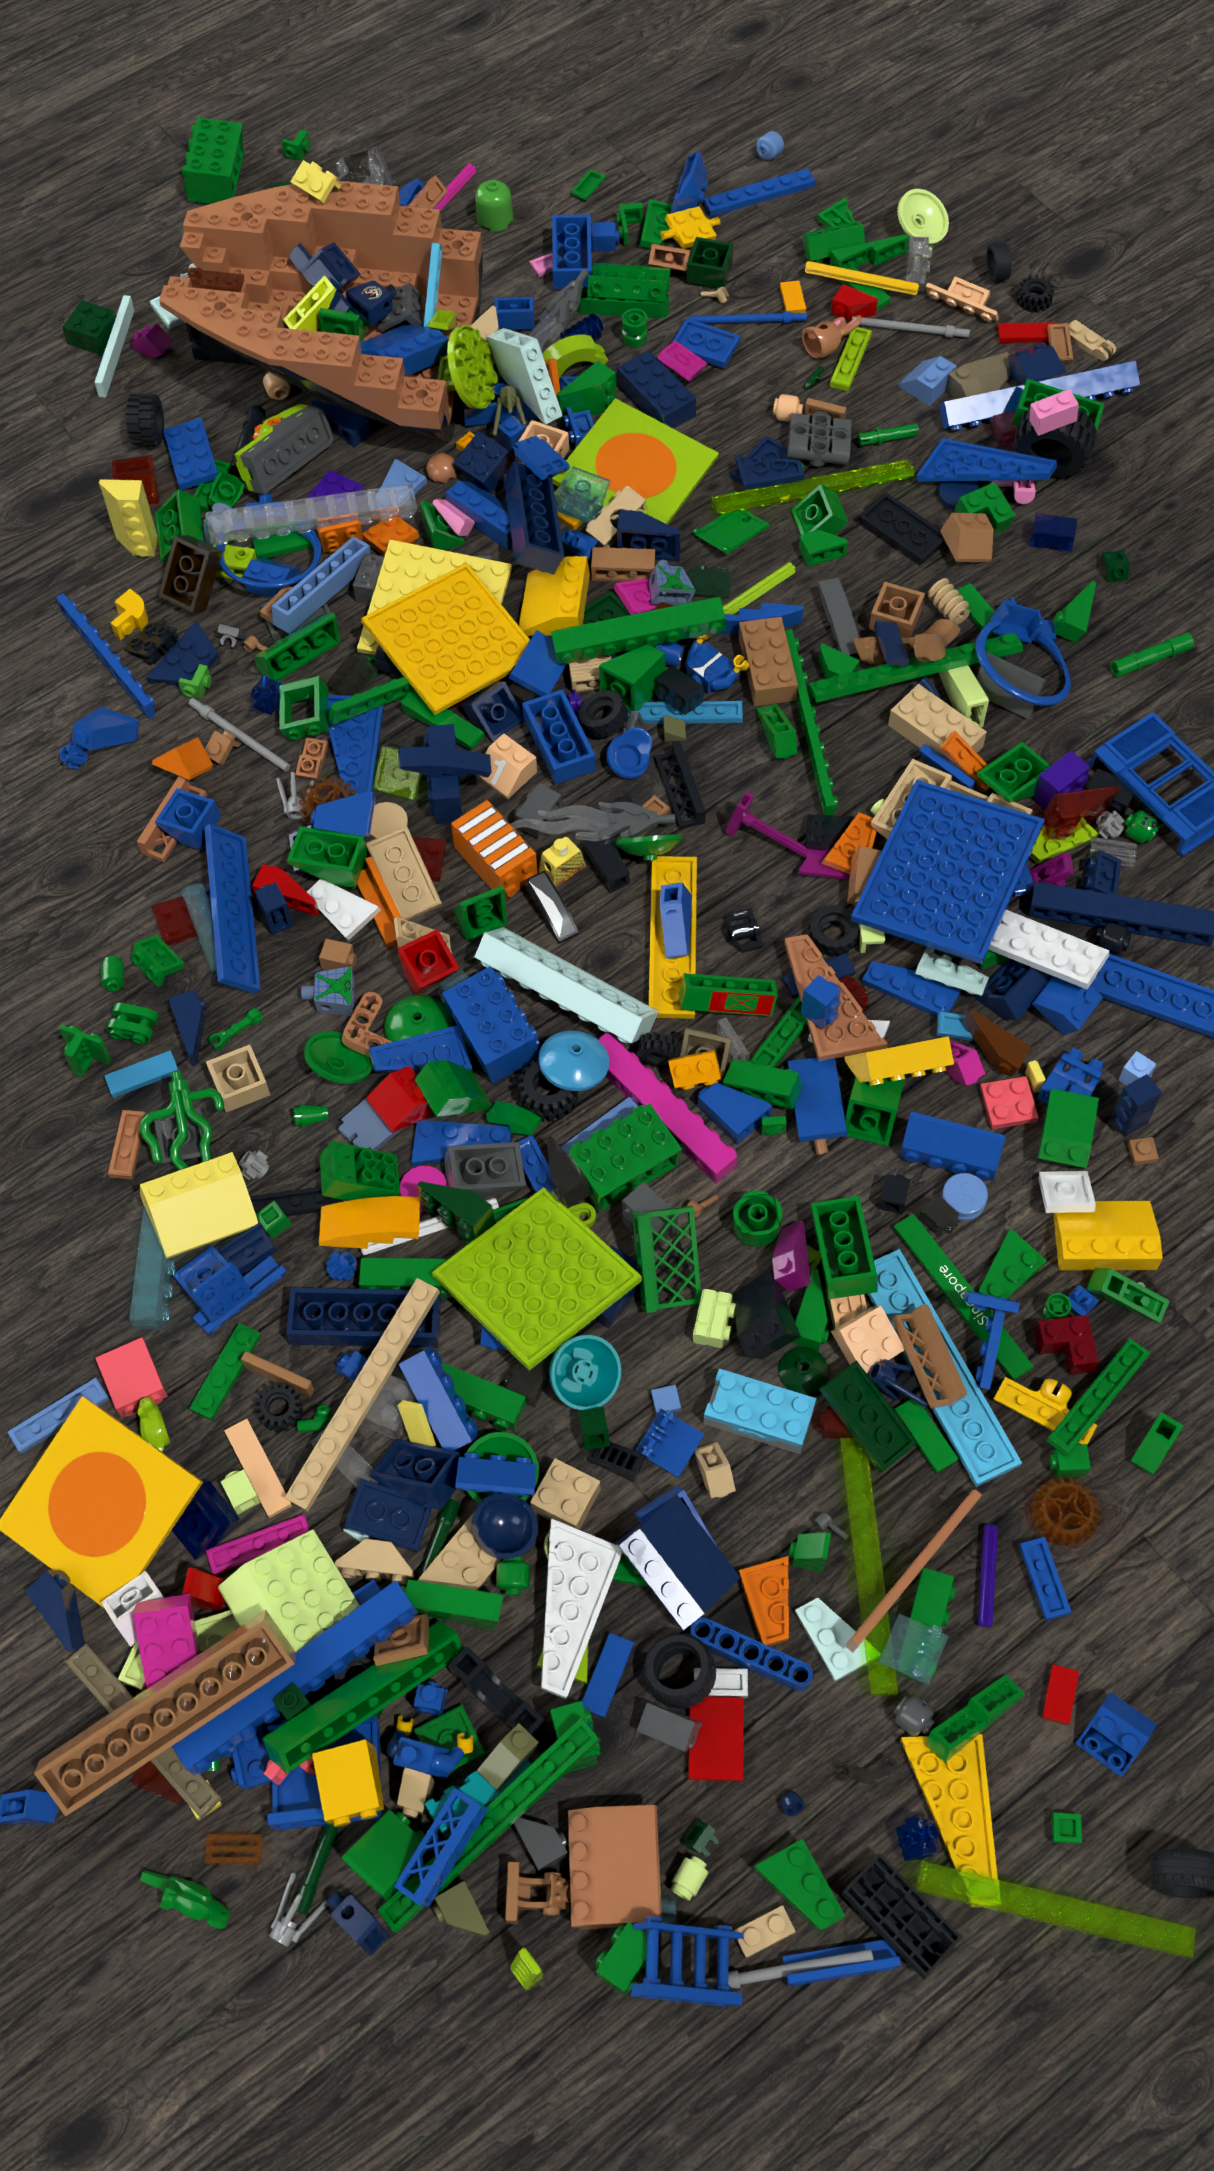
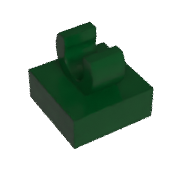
(699, 1836)

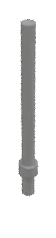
(948, 331)
(209, 714)
(737, 1979)

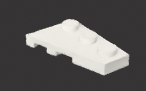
(343, 908)

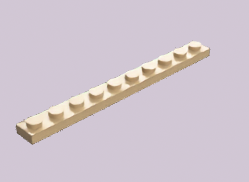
(362, 1395)

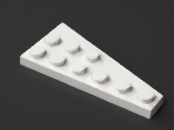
(576, 1588)

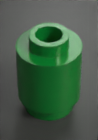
(112, 973)

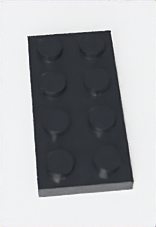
(902, 528)

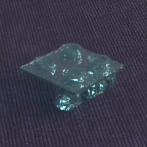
(913, 1649)

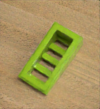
(443, 320)
(526, 1969)

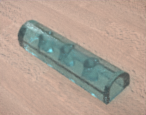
(201, 916)

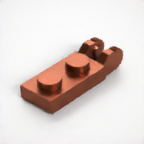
(215, 280)

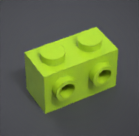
(236, 559)

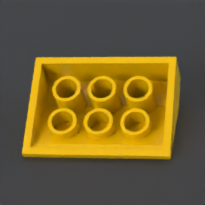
(555, 599)
(1113, 1237)

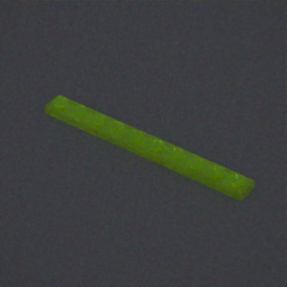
(838, 481)
(867, 1563)
(1056, 1909)

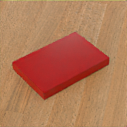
(719, 1743)

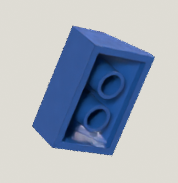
(496, 1475)

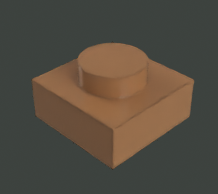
(1143, 1151)

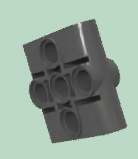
(819, 438)

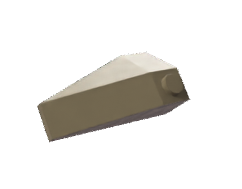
(979, 376)

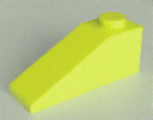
(306, 313)

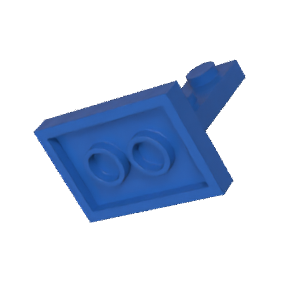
(994, 1327)

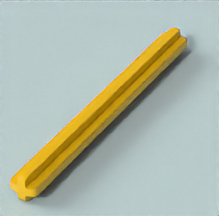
(862, 278)

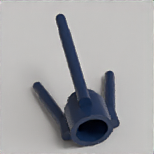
(883, 1376)

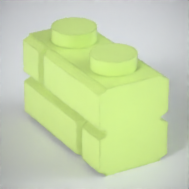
(713, 1317)

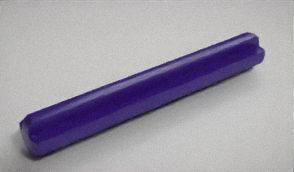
(987, 1576)

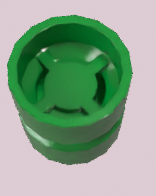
(634, 328)

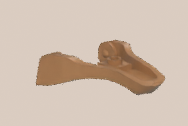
(927, 645)

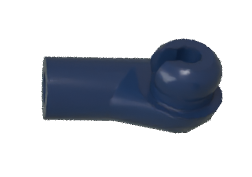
(924, 682)

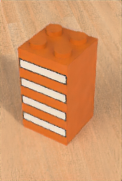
(494, 849)

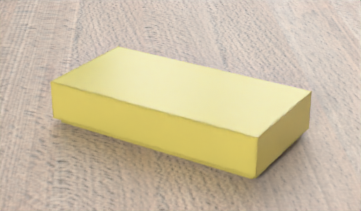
(416, 1423)

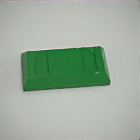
(588, 185)

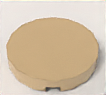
(387, 818)

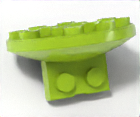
(469, 368)

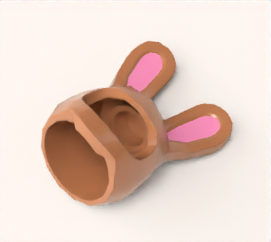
(827, 335)

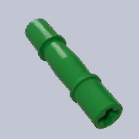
(1152, 654)

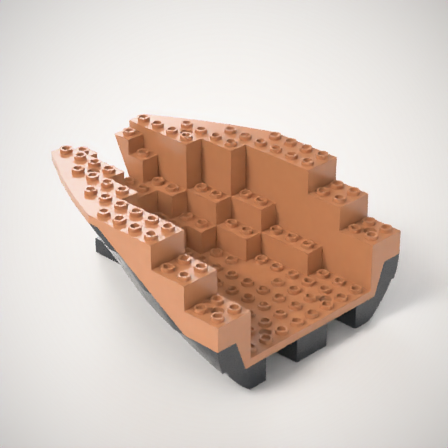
(385, 245)

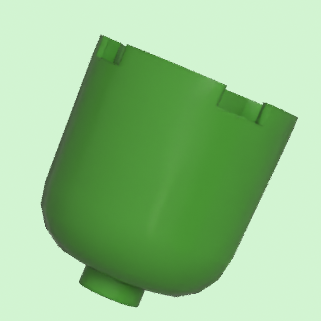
(493, 205)

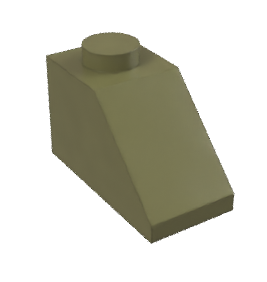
(508, 1756)
(461, 1911)

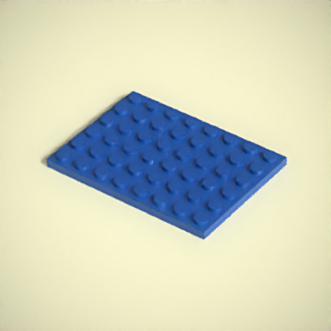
(948, 871)

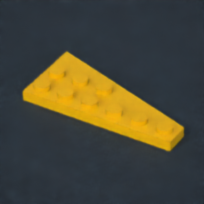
(958, 1802)

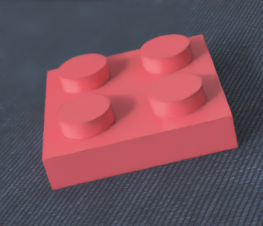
(1009, 1102)

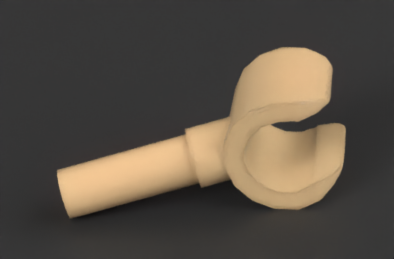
(721, 293)

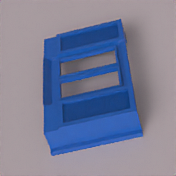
(1190, 816)

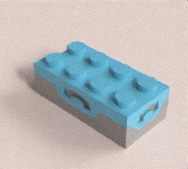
(759, 1411)

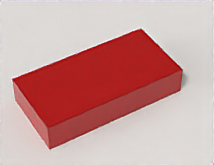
(1060, 1695)

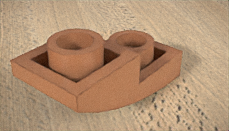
(312, 758)

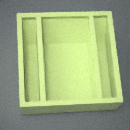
(295, 1587)

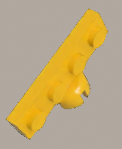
(1038, 1406)

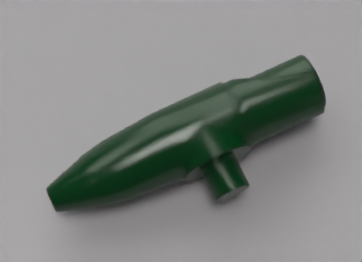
(814, 377)

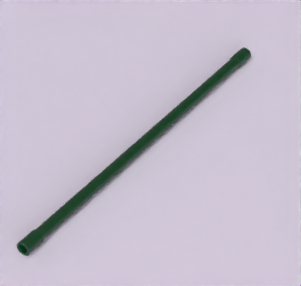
(308, 1888)

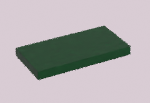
(868, 1416)

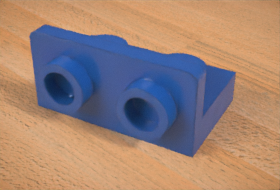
(250, 1762)

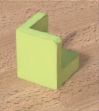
(869, 936)

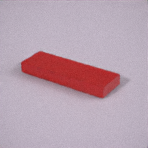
(1023, 332)

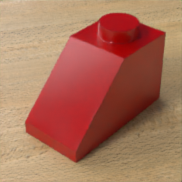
(852, 302)
(204, 1590)

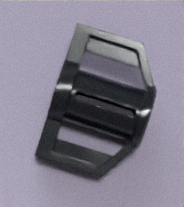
(744, 931)

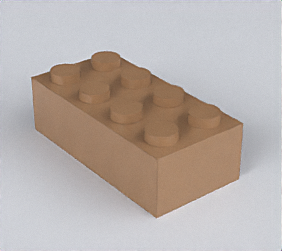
(769, 659)

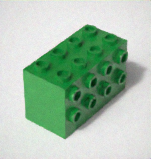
(213, 160)
(626, 1156)

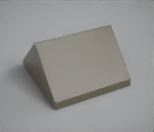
(700, 1041)

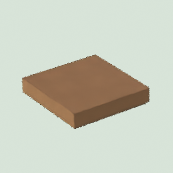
(404, 1642)

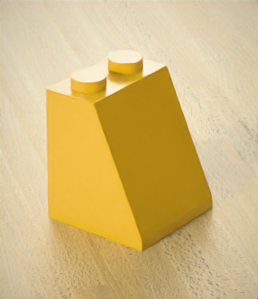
(349, 1782)

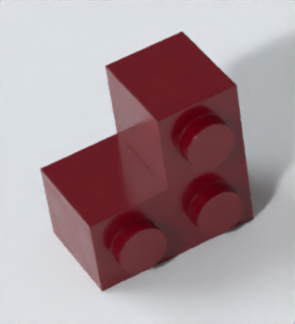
(1073, 1338)

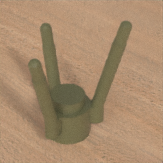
(508, 400)

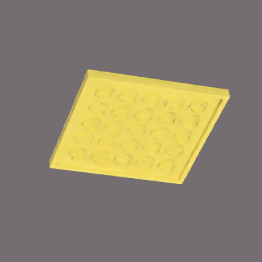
(412, 566)

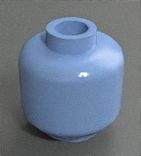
(770, 145)

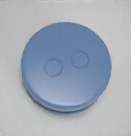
(966, 1195)

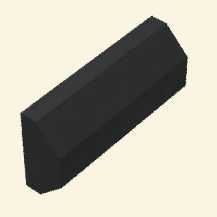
(901, 1916)

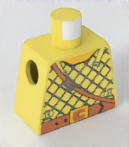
(561, 861)

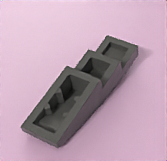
(839, 615)

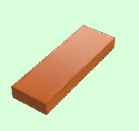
(964, 758)

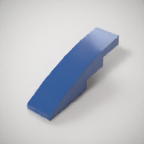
(790, 616)

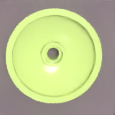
(923, 215)

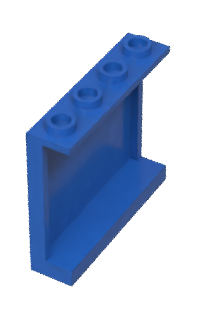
(297, 1799)

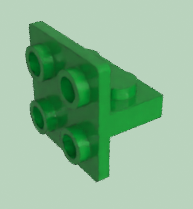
(82, 1049)

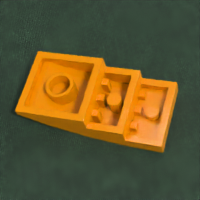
(369, 1220)

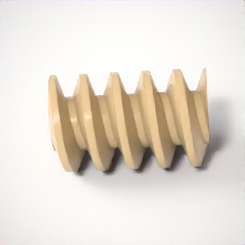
(948, 601)

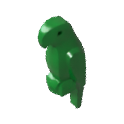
(189, 1899)

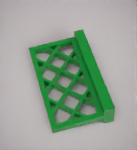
(646, 1262)

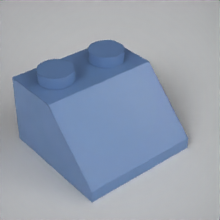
(928, 379)

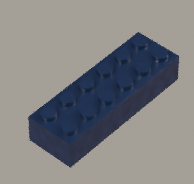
(533, 519)
(353, 1317)

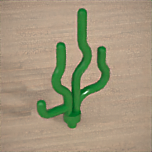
(181, 1101)

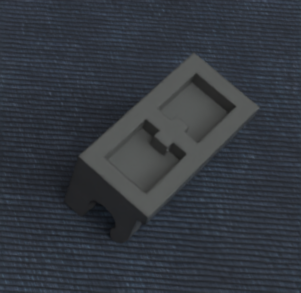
(669, 1726)

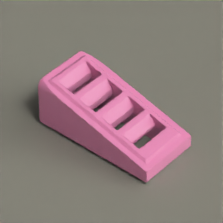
(454, 517)

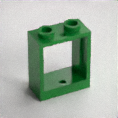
(301, 691)

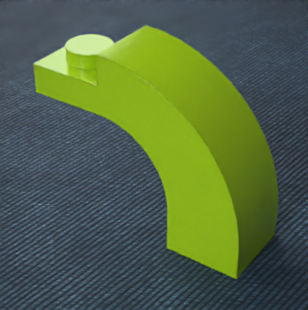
(573, 350)

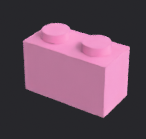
(1053, 412)

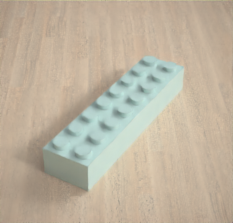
(566, 985)

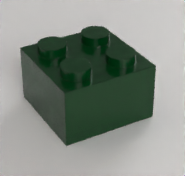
(710, 262)
(89, 327)

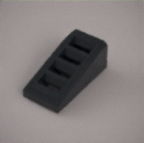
(629, 1454)

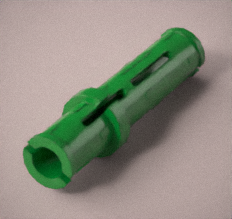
(879, 436)

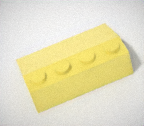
(198, 1205)

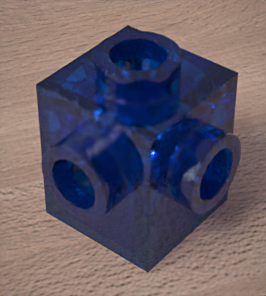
(266, 695)
(918, 1838)

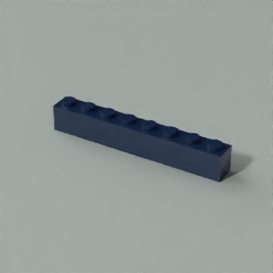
(1138, 915)

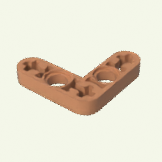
(364, 1036)

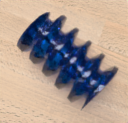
(588, 326)

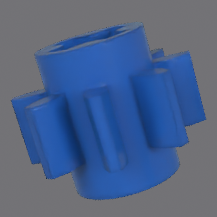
(73, 755)
(341, 1266)

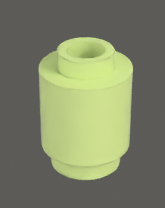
(689, 1878)

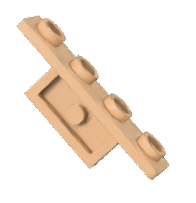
(965, 295)

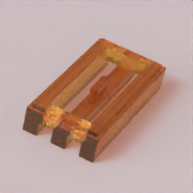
(211, 1838)

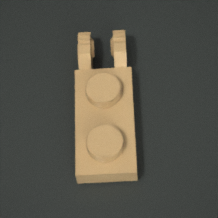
(1090, 341)

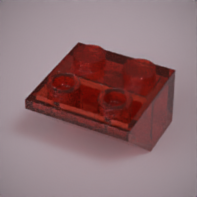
(141, 469)

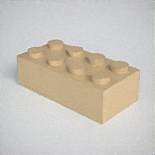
(929, 721)

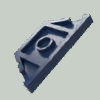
(185, 657)

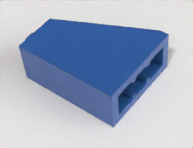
(104, 729)
(346, 815)
(733, 1110)

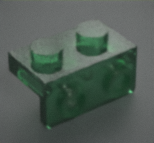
(711, 582)

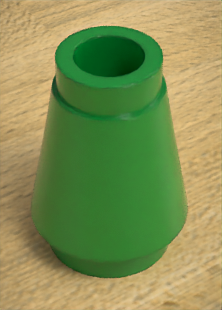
(309, 1114)

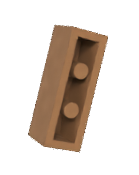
(622, 564)

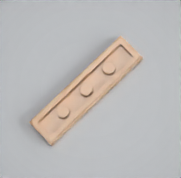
(258, 1468)

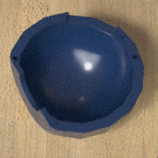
(504, 1526)

